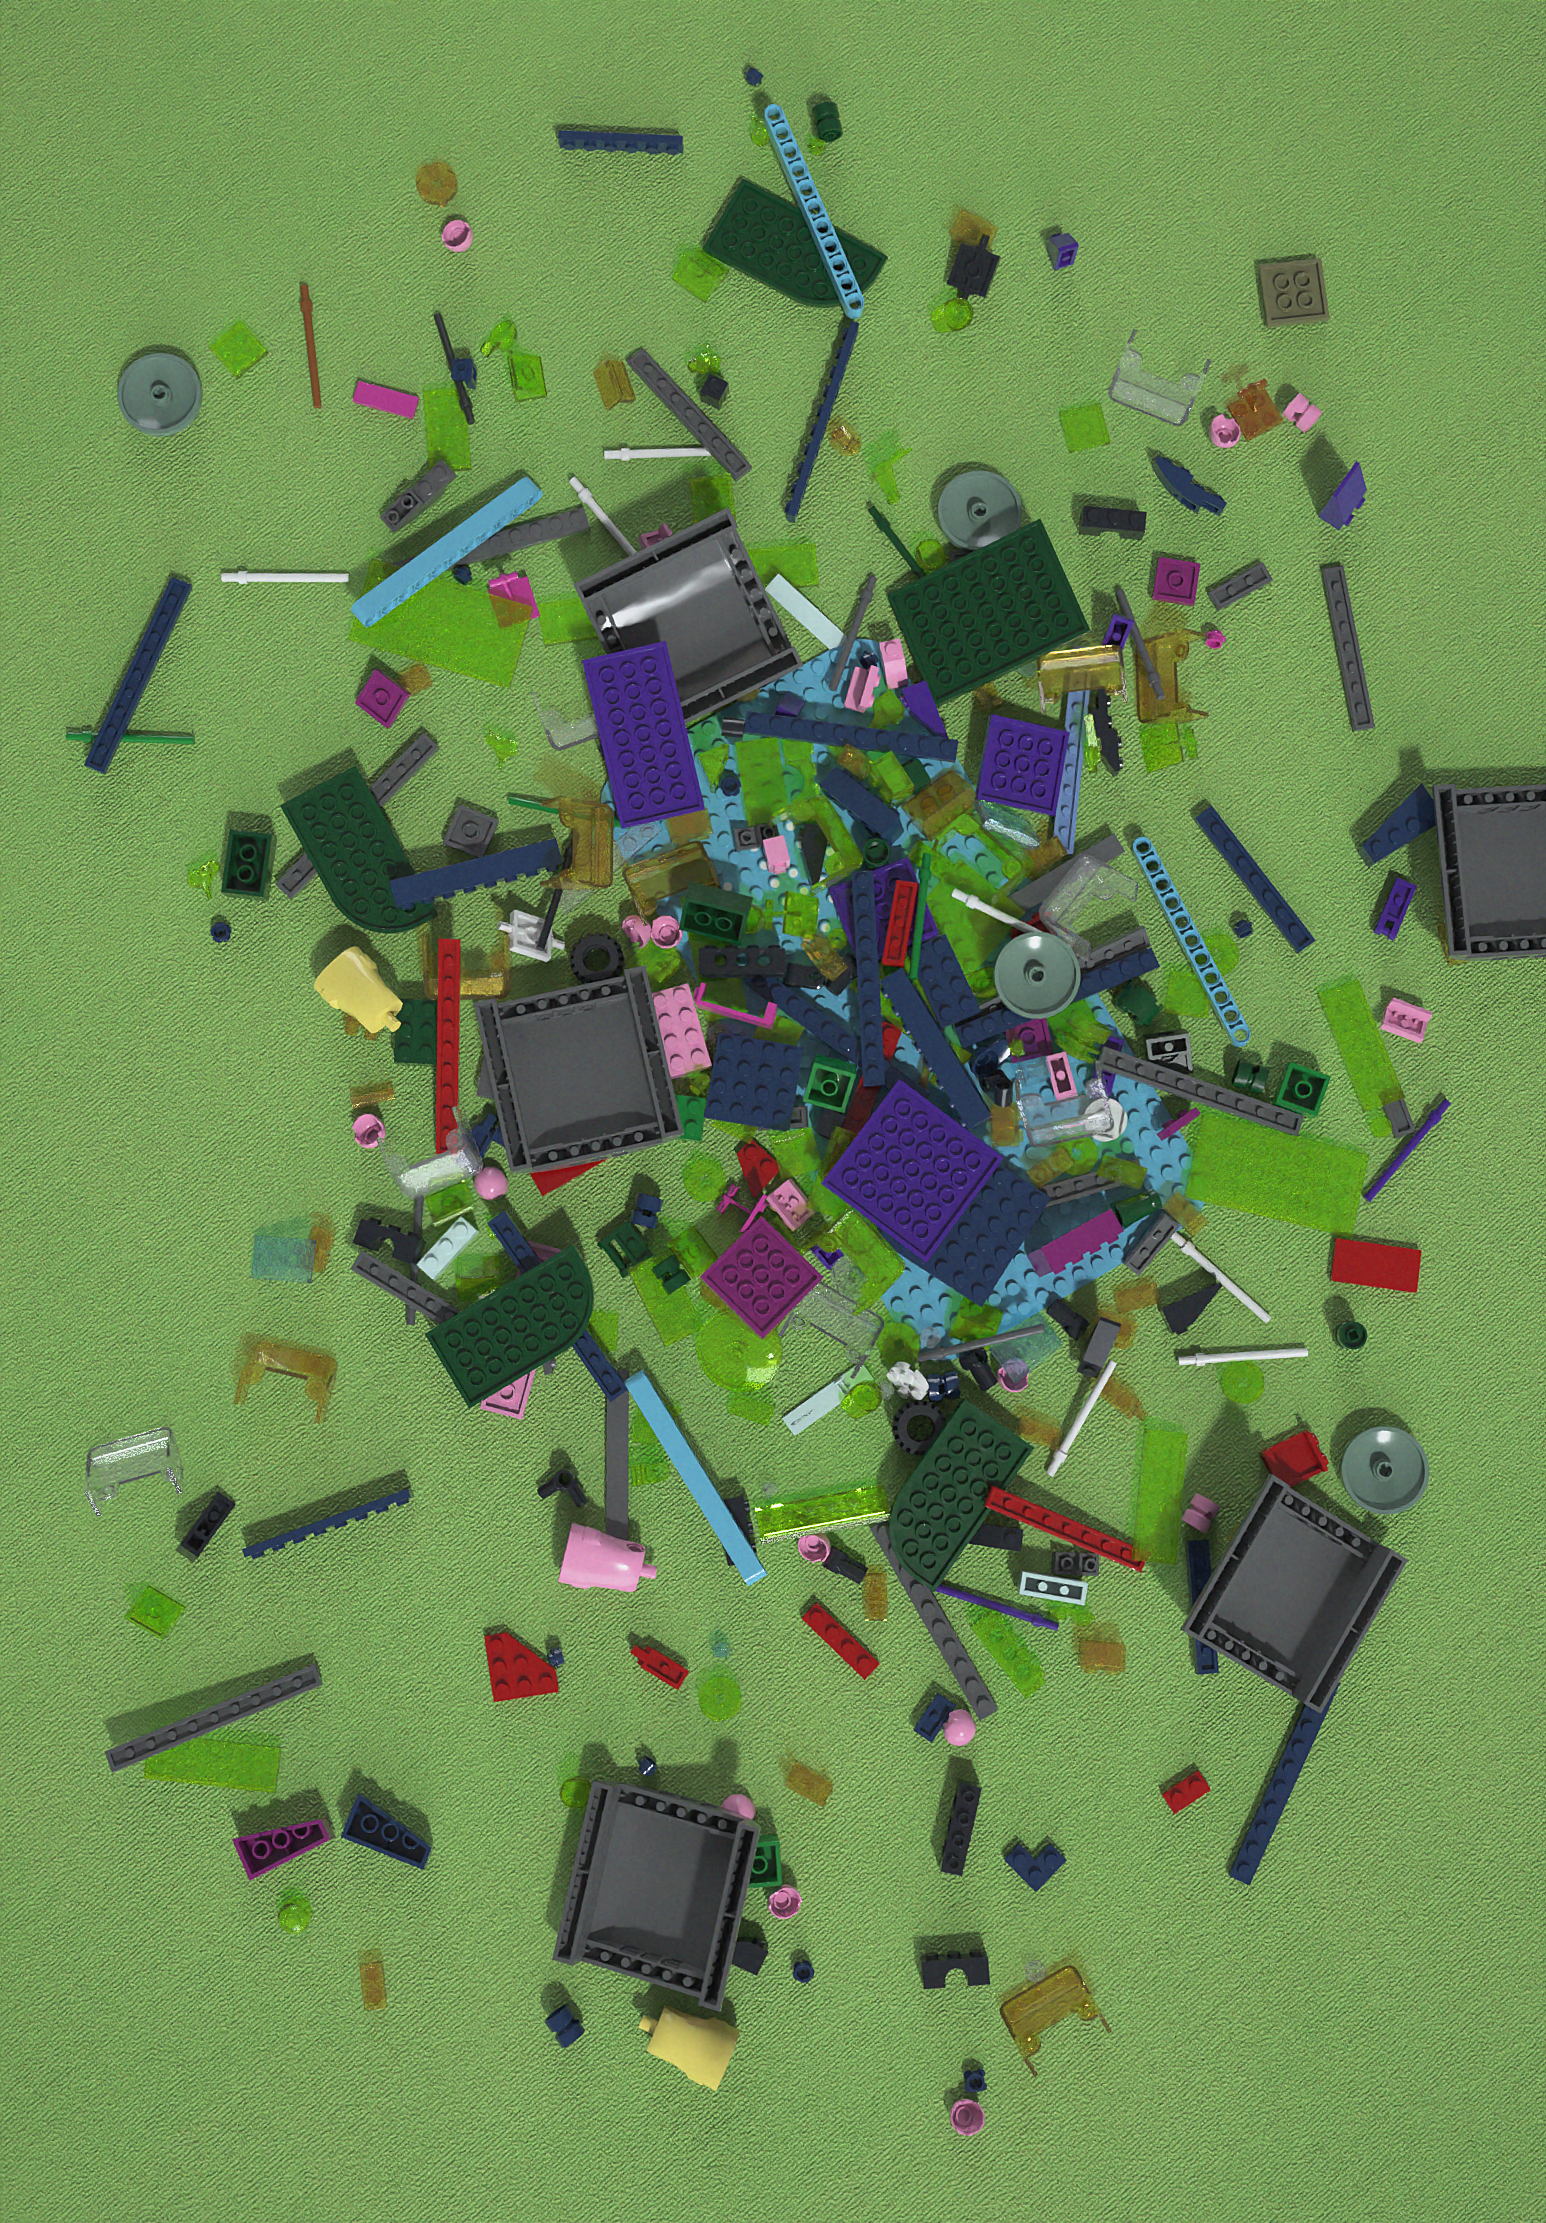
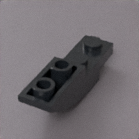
(1109, 738)

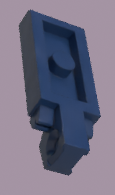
(484, 1132)

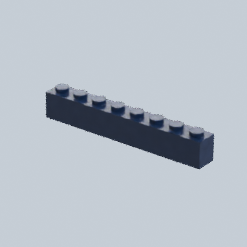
(476, 873)
(936, 1049)

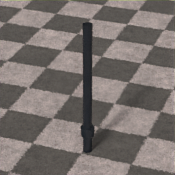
(554, 901)

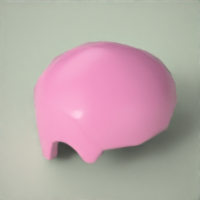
(457, 236)
(1224, 432)
(636, 931)
(666, 932)
(368, 1129)
(491, 1183)
(1007, 1383)
(814, 1547)
(959, 1728)
(740, 1804)
(784, 1901)
(967, 2117)

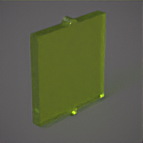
(604, 1329)

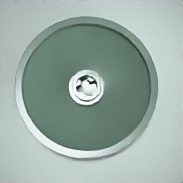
(160, 394)
(978, 510)
(1036, 975)
(1384, 1470)

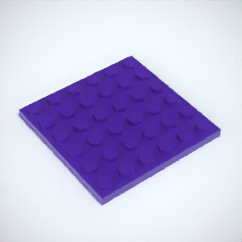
(912, 1170)

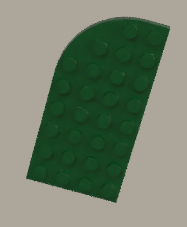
(774, 246)
(355, 853)
(516, 1327)
(946, 1492)

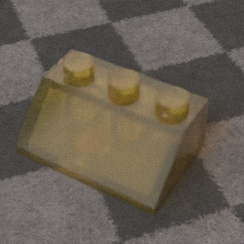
(940, 804)

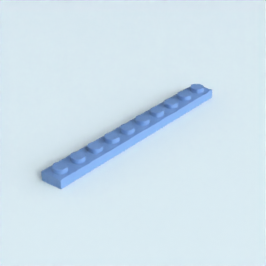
(1068, 798)

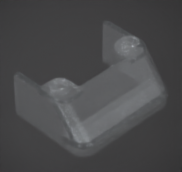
(1151, 393)
(567, 734)
(1083, 881)
(1066, 1118)
(439, 1171)
(833, 1315)
(131, 1460)

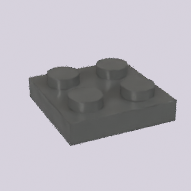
(471, 832)

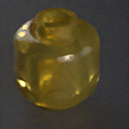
(846, 441)

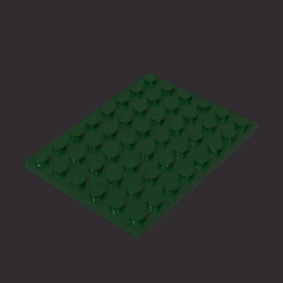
(989, 613)

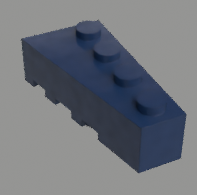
(862, 805)
(1405, 824)
(382, 1832)

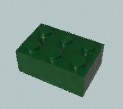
(249, 865)
(715, 913)
(417, 1033)

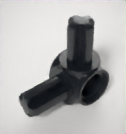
(557, 1483)

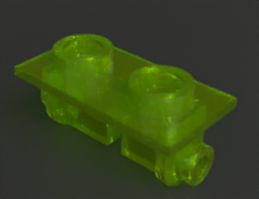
(699, 1085)

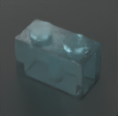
(1033, 1071)

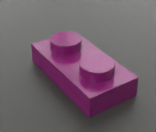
(1171, 1126)

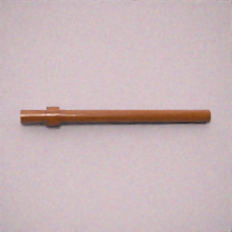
(306, 308)

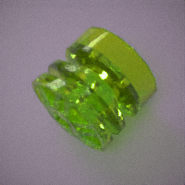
(1083, 1036)

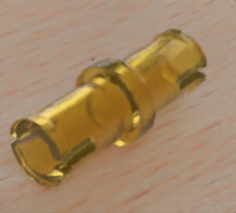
(372, 1098)

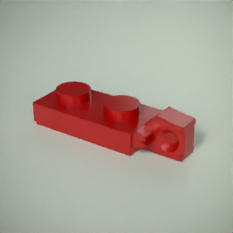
(660, 1665)

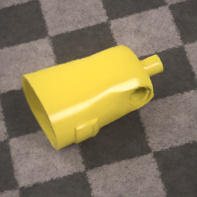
(357, 988)
(692, 2044)

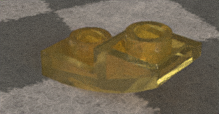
(1047, 855)
(1051, 1167)
(876, 1597)

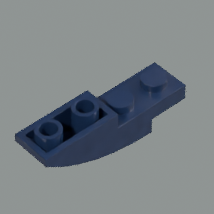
(1179, 485)

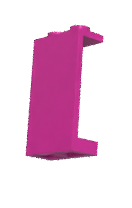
(766, 1022)

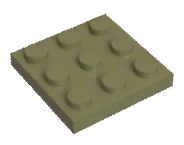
(1293, 293)

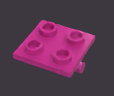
(514, 589)
(728, 1199)

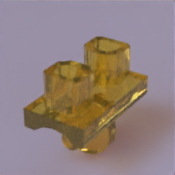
(352, 1026)

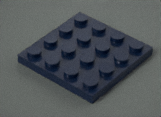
(753, 1082)

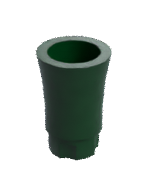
(1136, 1207)

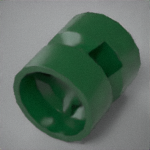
(827, 122)
(875, 854)
(1251, 1076)
(671, 1282)
(1349, 1335)

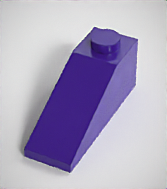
(922, 708)

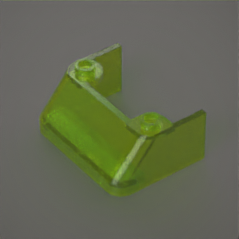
(846, 856)
(1015, 861)
(865, 1248)

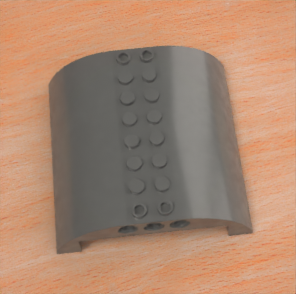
(704, 603)
(1493, 870)
(579, 1073)
(1294, 1594)
(658, 1889)

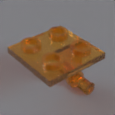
(1255, 410)

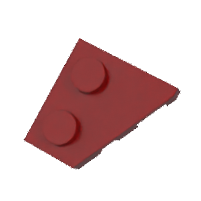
(757, 1167)

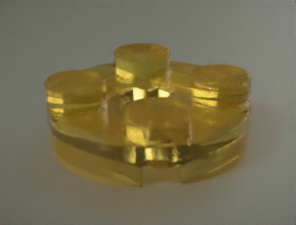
(441, 195)

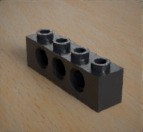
(731, 969)
(960, 1827)

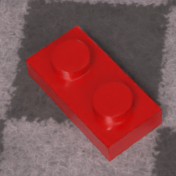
(1186, 1791)

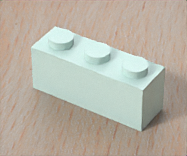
(448, 1248)
(1052, 1587)

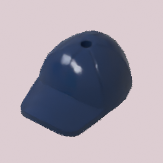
(988, 1058)

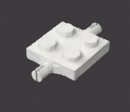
(524, 935)

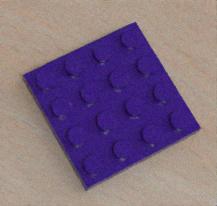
(1022, 765)
(884, 889)

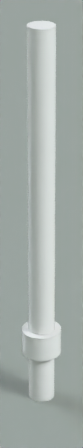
(625, 453)
(586, 497)
(244, 577)
(973, 902)
(1189, 1248)
(1200, 1359)
(1060, 1454)

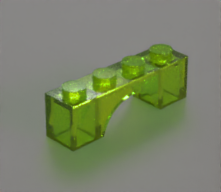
(886, 711)
(798, 755)

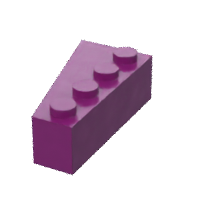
(1075, 1243)
(276, 1847)

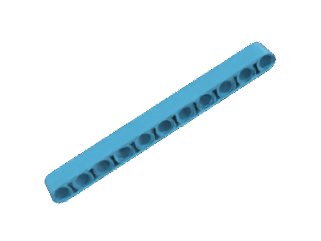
(811, 202)
(446, 552)
(1190, 930)
(695, 1478)

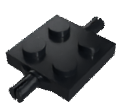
(974, 269)

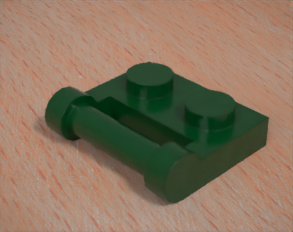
(631, 1245)

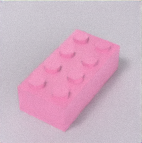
(681, 1032)

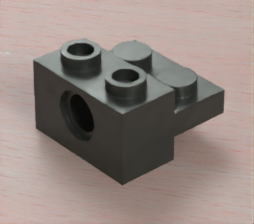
(1168, 1044)

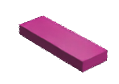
(386, 400)

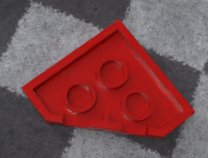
(517, 1669)

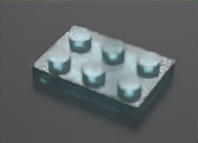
(1006, 824)
(283, 1259)
(1026, 1353)

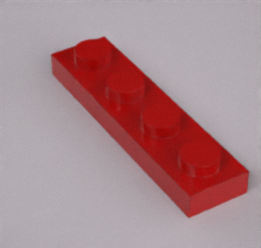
(900, 923)
(840, 1640)

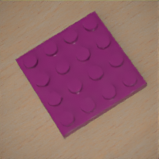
(761, 1277)

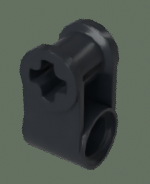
(800, 976)
(997, 1087)

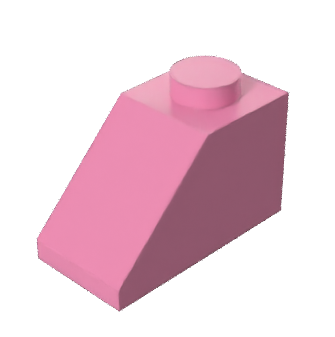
(893, 663)

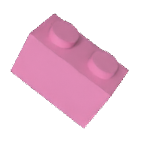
(776, 854)
(1062, 1077)

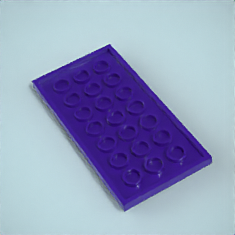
(643, 735)

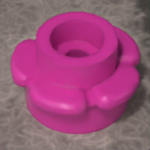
(1214, 639)

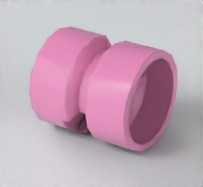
(1302, 413)
(1200, 1513)

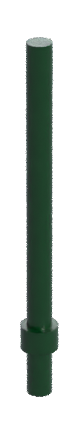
(884, 526)

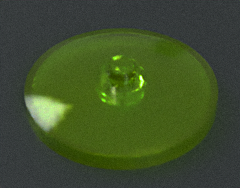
(736, 1355)

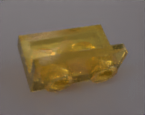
(970, 228)
(1126, 1332)

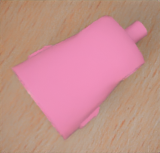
(602, 1561)

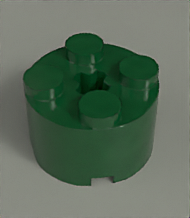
(1138, 1004)

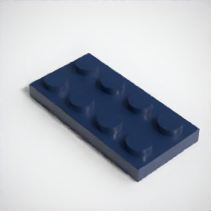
(945, 983)

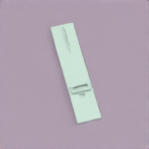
(805, 613)
(824, 1401)

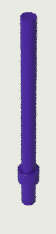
(1433, 1118)
(1036, 1619)

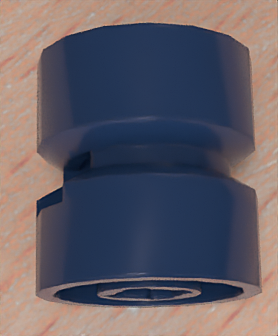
(648, 1203)
(950, 1385)
(564, 2025)

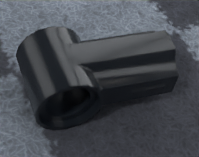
(733, 729)
(840, 983)
(1071, 1321)
(976, 1362)
(840, 1563)

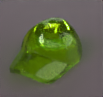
(948, 317)
(501, 338)
(982, 983)
(860, 1400)

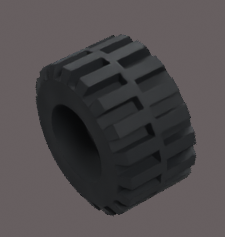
(590, 943)
(902, 1418)

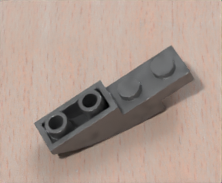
(419, 498)

